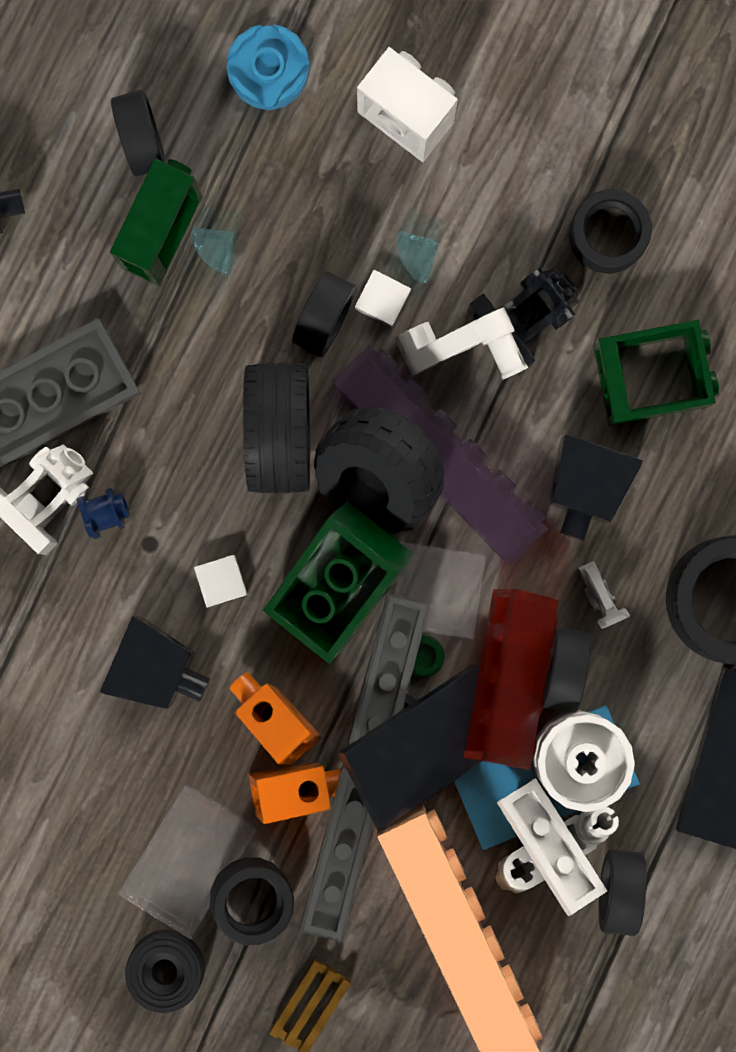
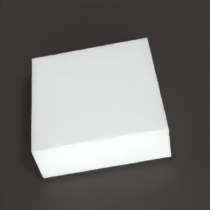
(382, 298)
(220, 581)

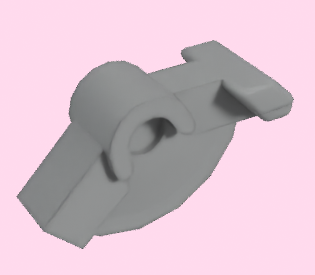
(600, 596)

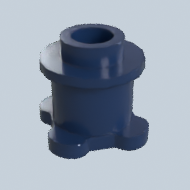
(103, 512)

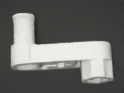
(424, 351)
(584, 834)

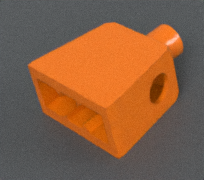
(286, 733)
(277, 794)

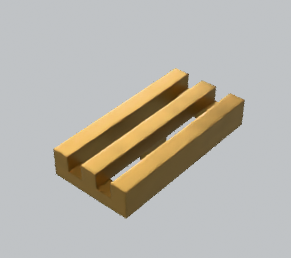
(291, 1037)

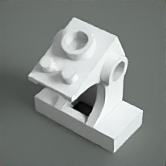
(30, 516)

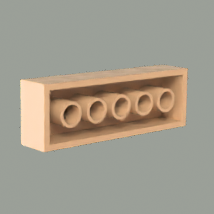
(453, 930)

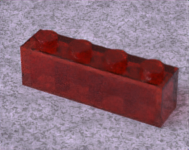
(511, 678)

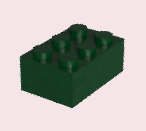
(338, 582)

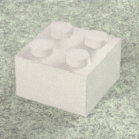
(407, 103)

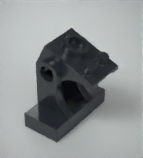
(552, 294)

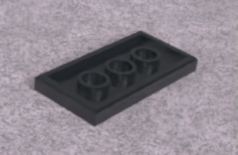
(414, 751)
(711, 792)

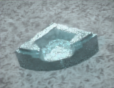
(215, 248)
(417, 255)

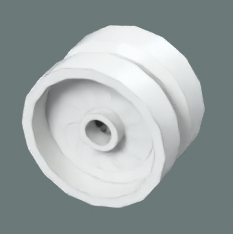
(601, 778)

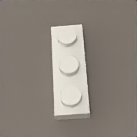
(552, 847)

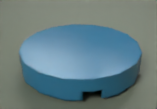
(268, 66)

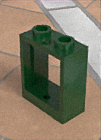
(157, 221)
(612, 382)

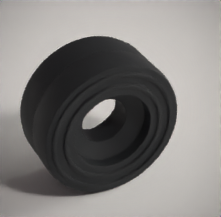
(159, 995)

